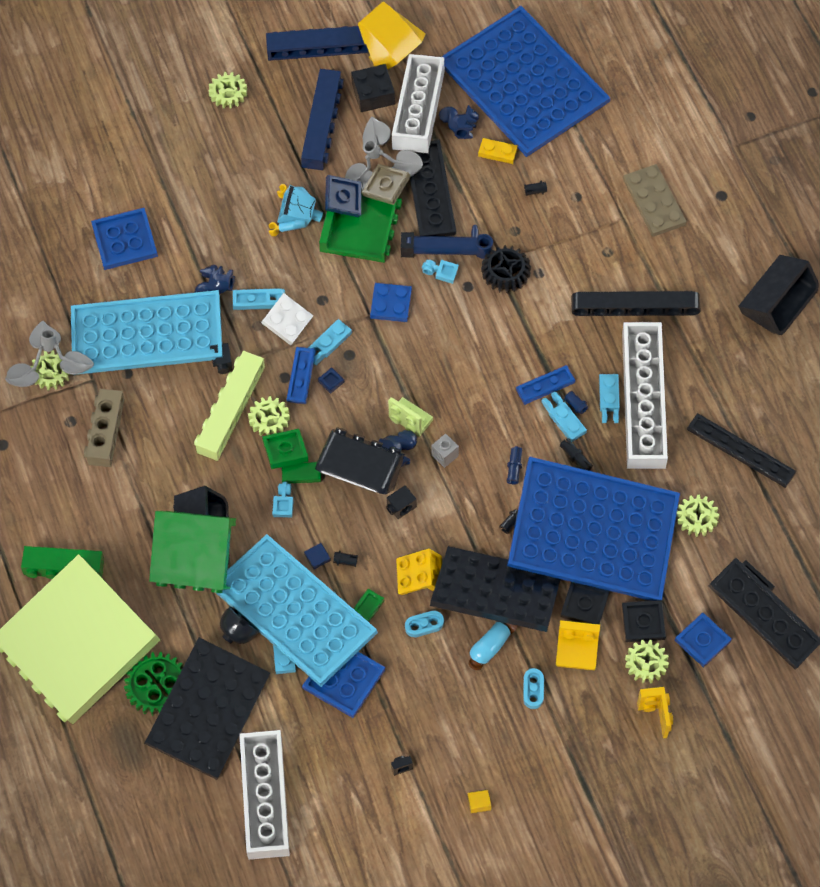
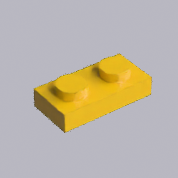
(497, 151)

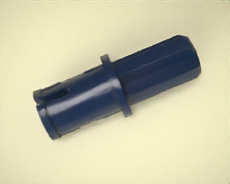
(514, 465)

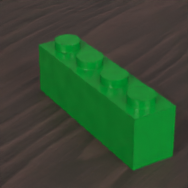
(51, 561)

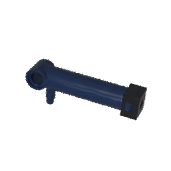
(446, 245)

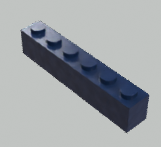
(315, 43)
(321, 119)

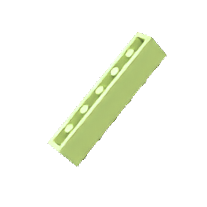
(229, 405)

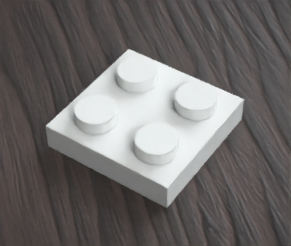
(287, 319)

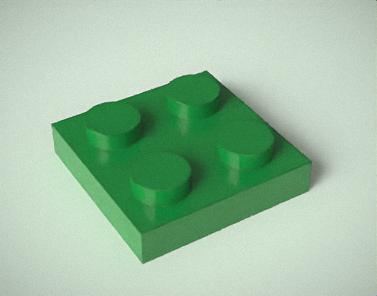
(285, 448)

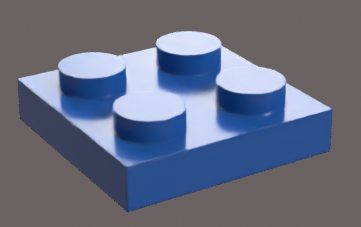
(391, 302)
(703, 639)

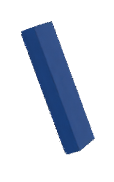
(301, 375)
(545, 385)

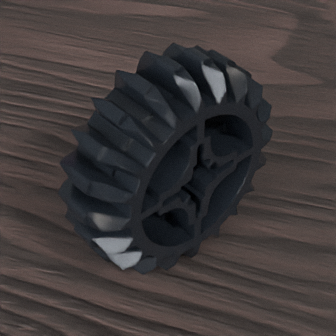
(499, 276)

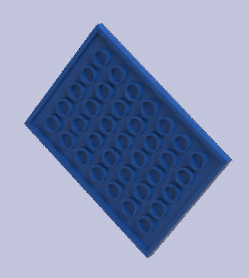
(524, 81)
(594, 529)

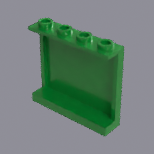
(361, 236)
(190, 550)

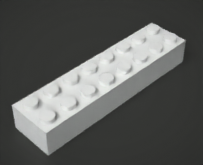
(644, 395)

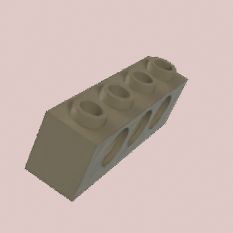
(104, 454)

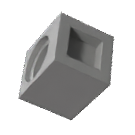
(445, 450)

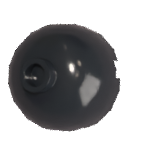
(236, 627)

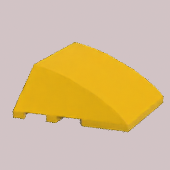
(389, 35)

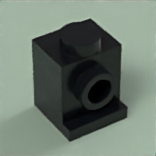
(222, 363)

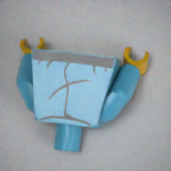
(295, 211)

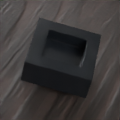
(401, 764)

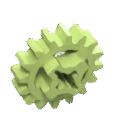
(228, 90)
(47, 376)
(267, 414)
(688, 517)
(655, 663)

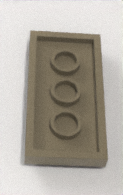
(654, 200)

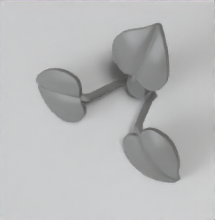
(374, 135)
(46, 339)

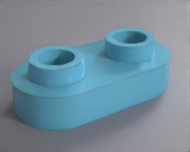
(424, 625)
(533, 689)

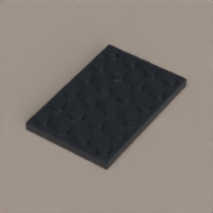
(492, 590)
(207, 708)

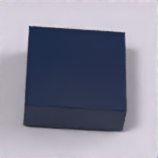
(331, 380)
(317, 556)

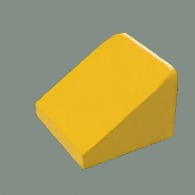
(479, 801)

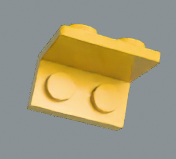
(418, 571)
(577, 645)
(653, 699)

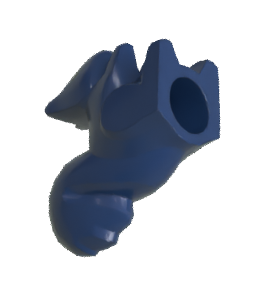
(459, 123)
(217, 280)
(404, 441)

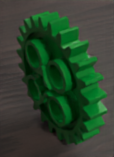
(140, 694)

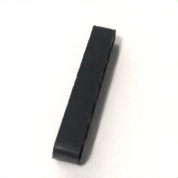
(636, 303)

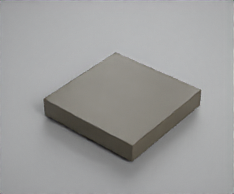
(386, 184)

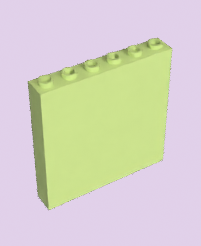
(75, 640)

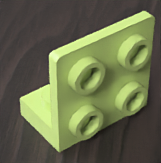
(409, 415)

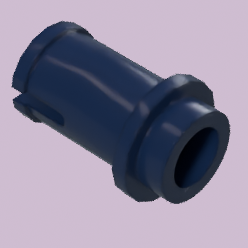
(579, 405)

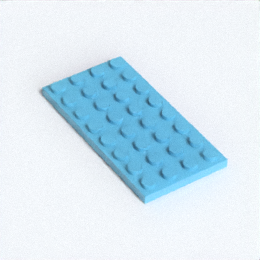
(148, 331)
(295, 610)

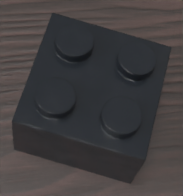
(373, 88)

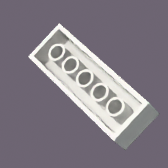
(418, 103)
(264, 795)

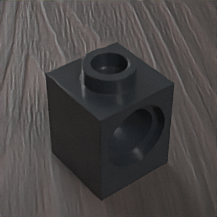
(401, 502)

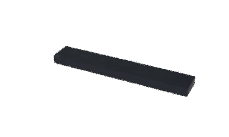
(741, 450)

